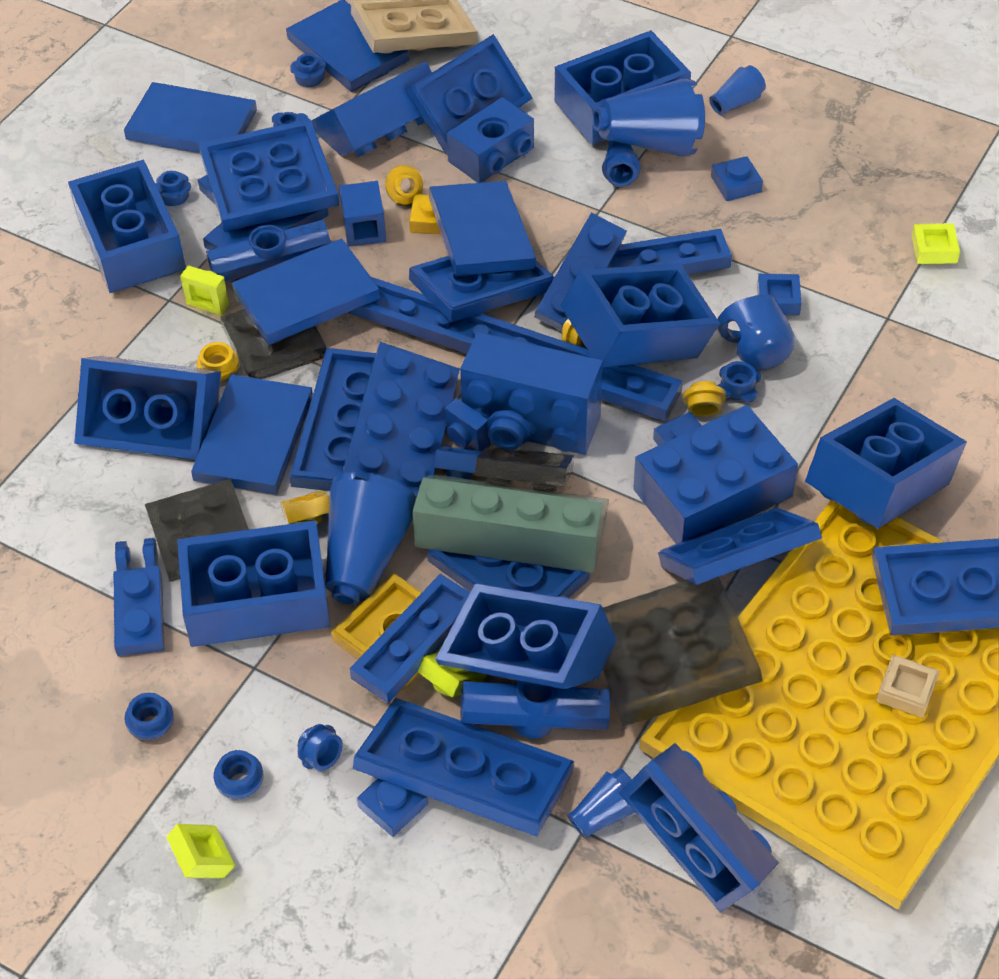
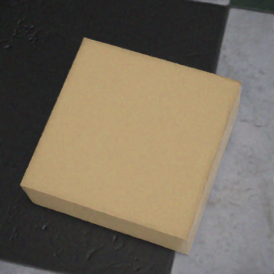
(907, 686)

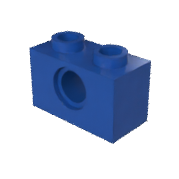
(490, 140)

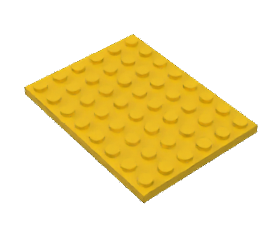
(811, 743)

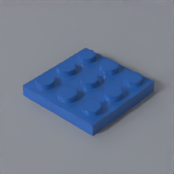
(268, 175)

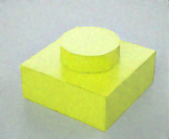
(935, 243)
(204, 290)
(447, 679)
(200, 851)

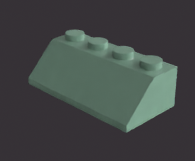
(509, 522)

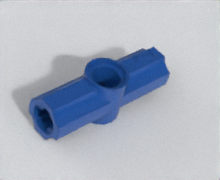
(265, 248)
(534, 707)

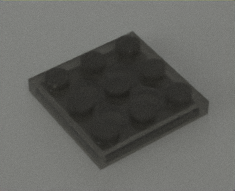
(676, 650)

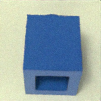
(362, 213)

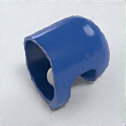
(764, 331)

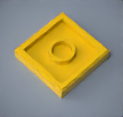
(375, 616)

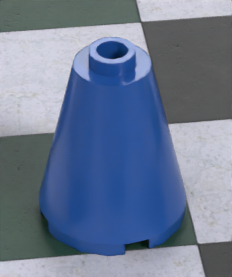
(654, 118)
(363, 533)

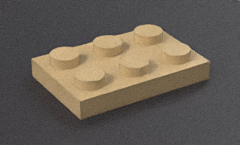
(412, 24)

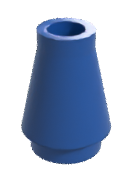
(740, 89)
(620, 164)
(602, 804)

